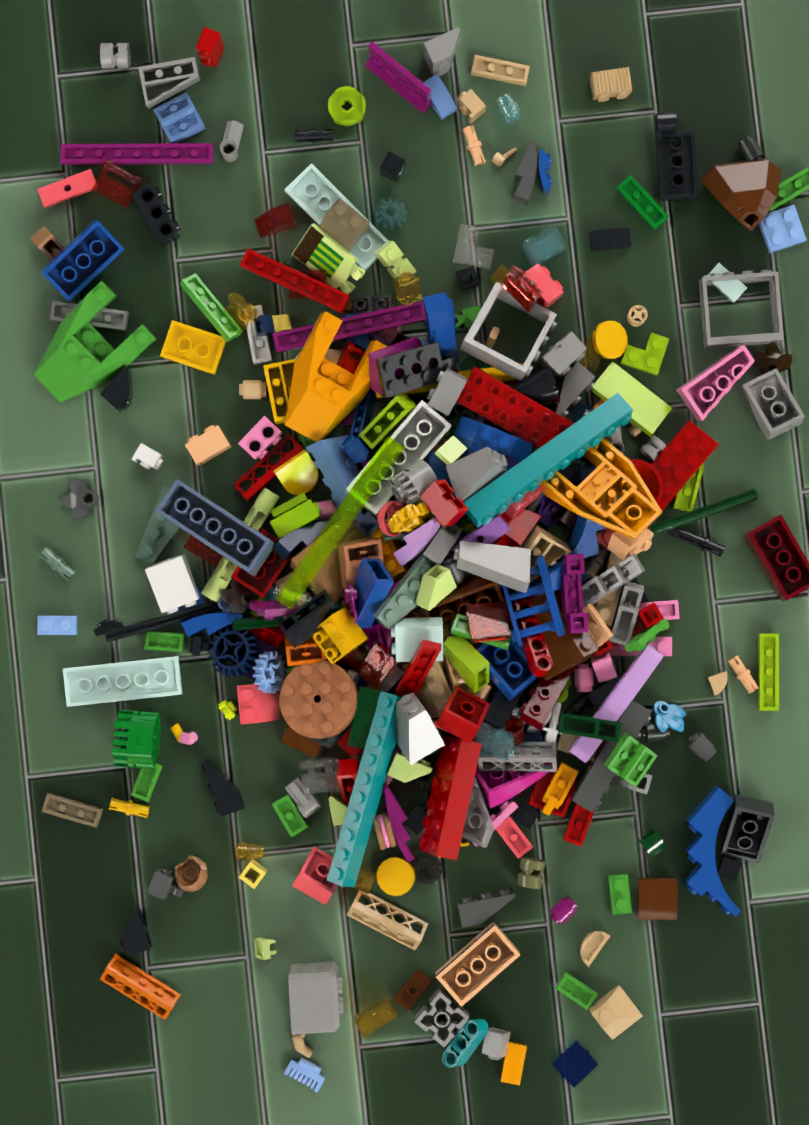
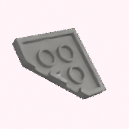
(477, 823)

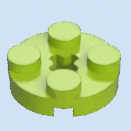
(338, 99)

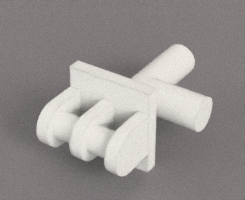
(551, 732)

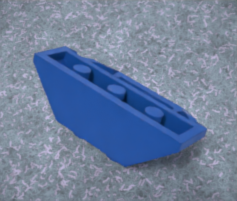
(477, 436)

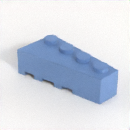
(335, 466)

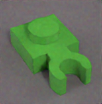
(468, 317)

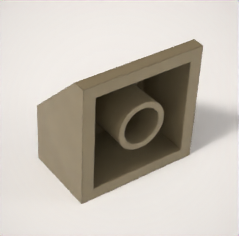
(344, 224)

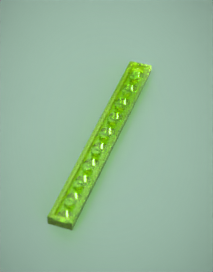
(339, 522)

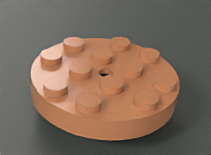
(301, 698)

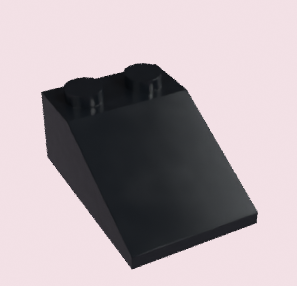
(747, 828)

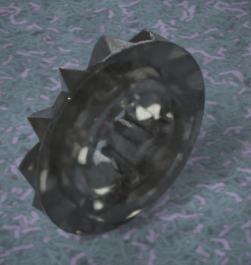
(435, 872)

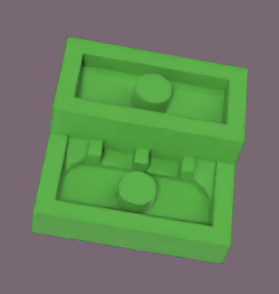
(630, 760)

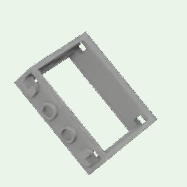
(739, 340)
(496, 359)

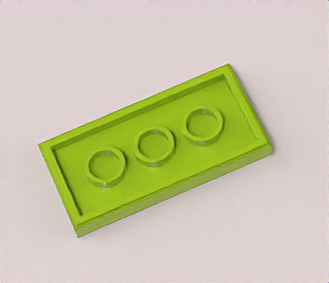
(647, 407)

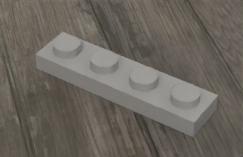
(106, 318)

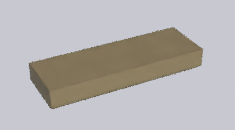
(72, 810)

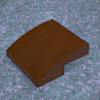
(657, 898)

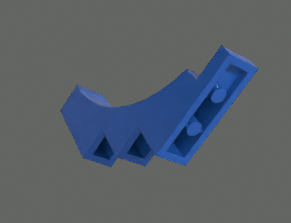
(581, 542)

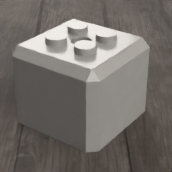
(315, 997)

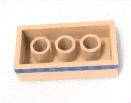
(477, 963)

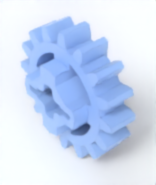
(269, 672)

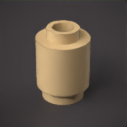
(252, 389)

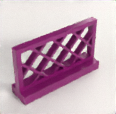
(398, 78)

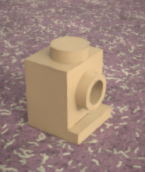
(471, 105)

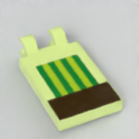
(322, 252)

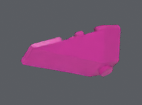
(503, 785)

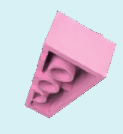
(709, 386)

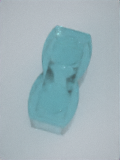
(495, 741)

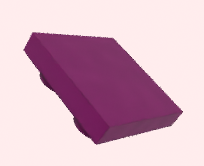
(271, 608)

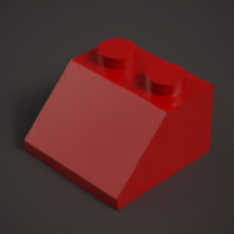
(463, 714)

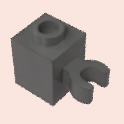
(163, 884)

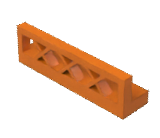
(141, 985)

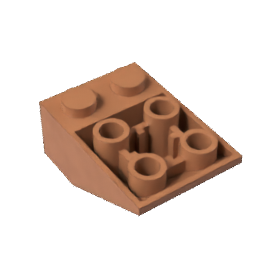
(351, 554)

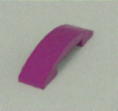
(572, 593)

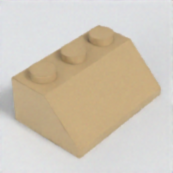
(434, 690)

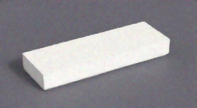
(258, 345)

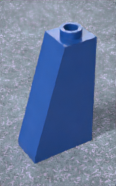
(372, 589)

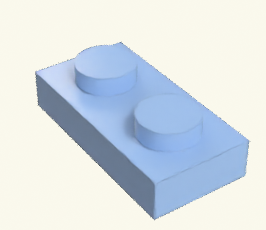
(57, 625)

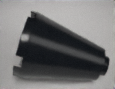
(539, 387)

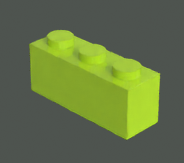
(387, 420)

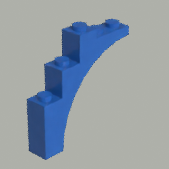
(704, 876)

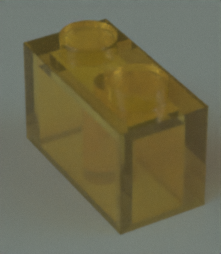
(375, 1016)

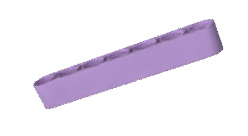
(620, 698)

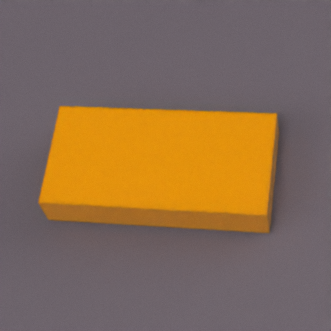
(513, 1063)

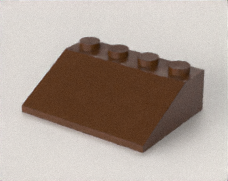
(564, 650)

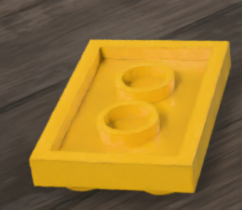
(193, 347)

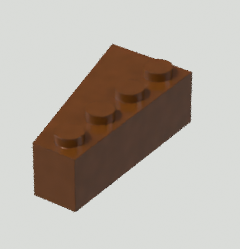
(469, 592)

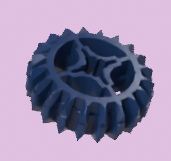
(220, 657)

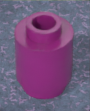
(563, 910)

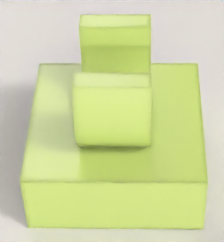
(262, 948)

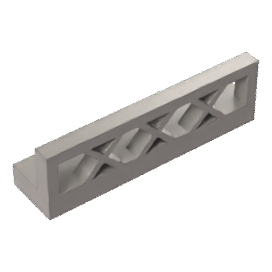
(531, 752)

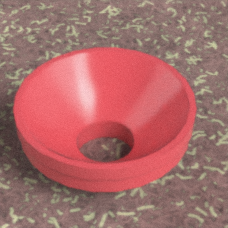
(389, 507)

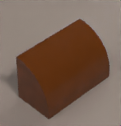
(300, 742)

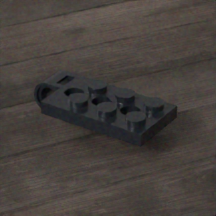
(664, 132)
(404, 360)

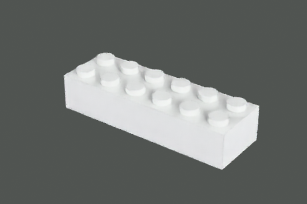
(418, 436)

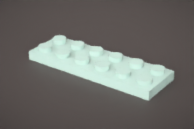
(317, 195)
(122, 681)

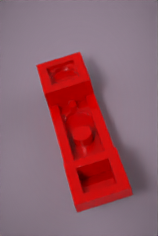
(646, 618)

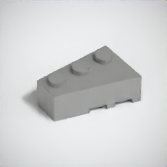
(167, 79)

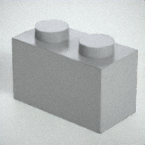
(447, 391)

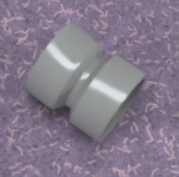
(115, 55)

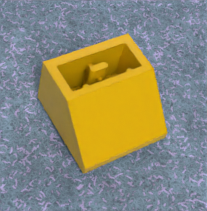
(338, 635)

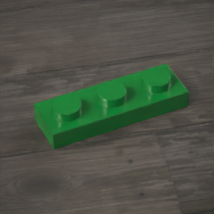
(642, 202)

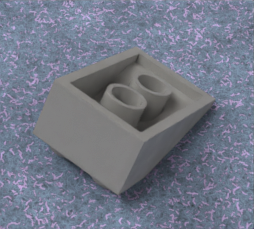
(773, 404)

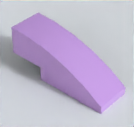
(417, 541)

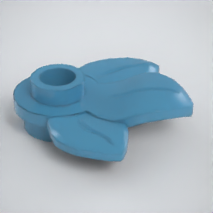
(668, 716)

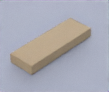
(500, 70)

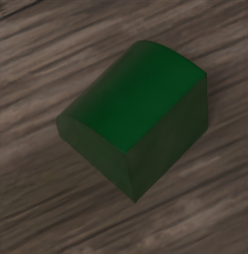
(652, 843)

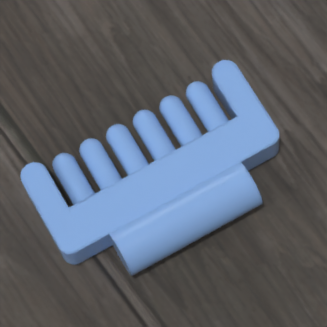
(308, 1069)

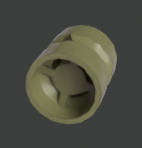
(530, 873)

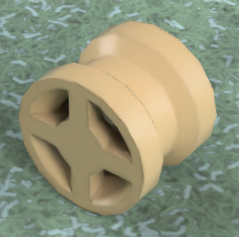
(639, 313)

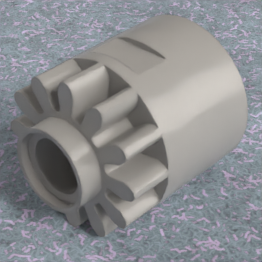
(412, 482)

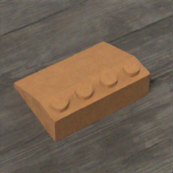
(329, 575)

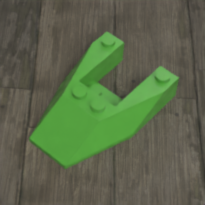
(81, 356)

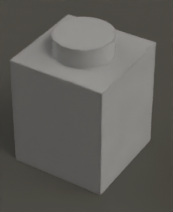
(496, 1043)

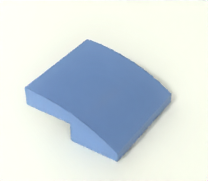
(179, 118)

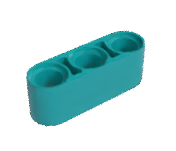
(457, 1046)

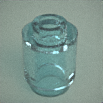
(508, 109)

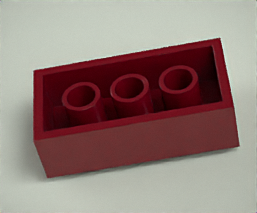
(780, 557)

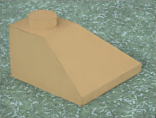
(615, 1012)

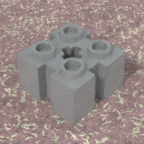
(441, 1028)

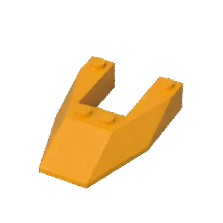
(322, 390)
(609, 495)

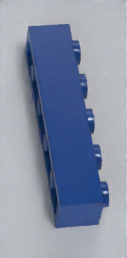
(363, 414)

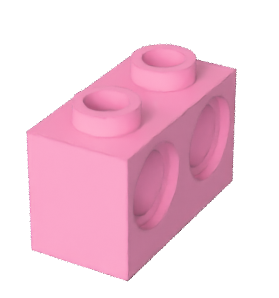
(256, 435)

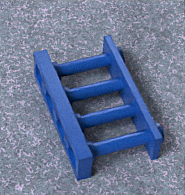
(545, 587)

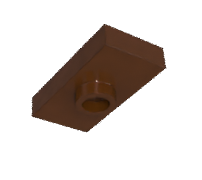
(412, 989)

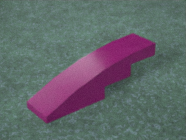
(397, 816)

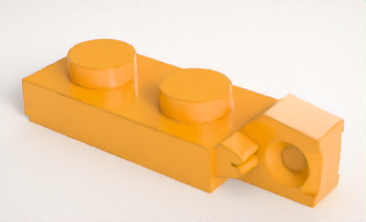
(558, 787)

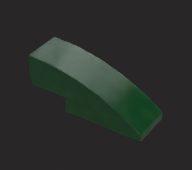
(363, 717)
(590, 727)

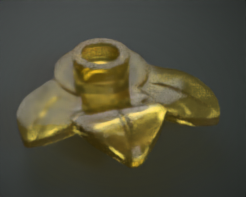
(238, 310)

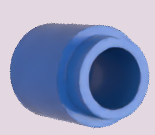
(355, 449)

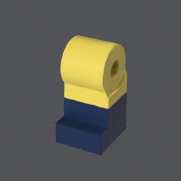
(271, 324)

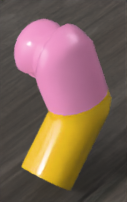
(182, 737)

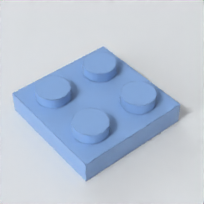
(782, 229)

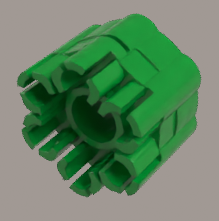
(140, 740)

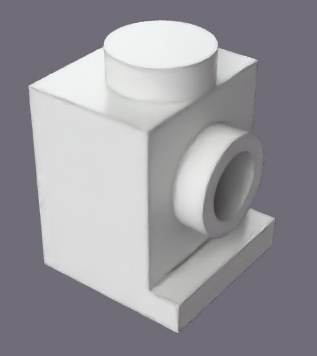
(148, 457)

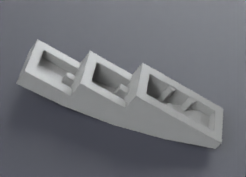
(611, 580)

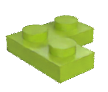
(648, 359)

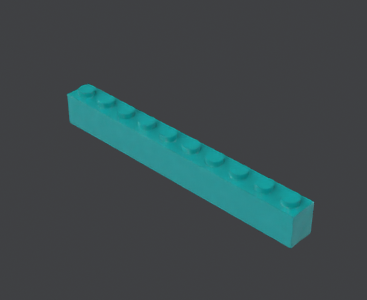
(547, 460)
(365, 793)

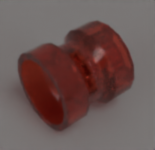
(516, 728)

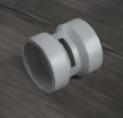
(653, 447)

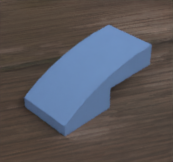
(440, 97)

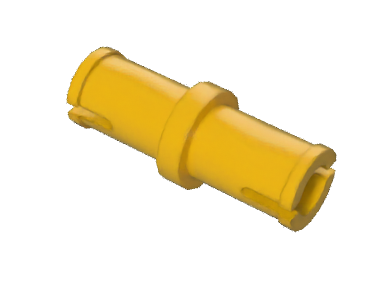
(129, 807)

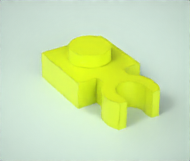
(228, 709)

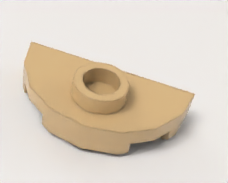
(592, 945)

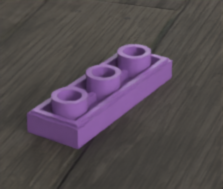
(490, 532)

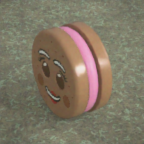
(384, 831)

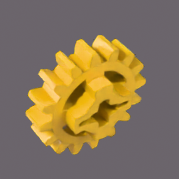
(409, 518)

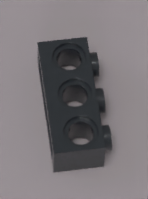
(148, 210)

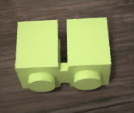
(389, 255)

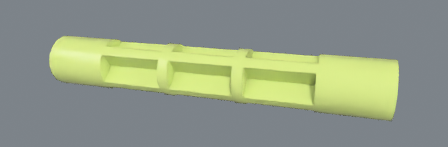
(256, 517)

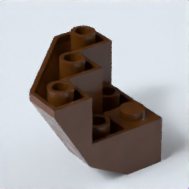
(745, 188)

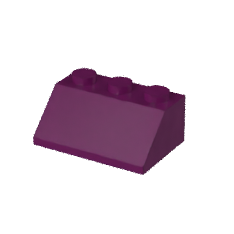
(401, 346)

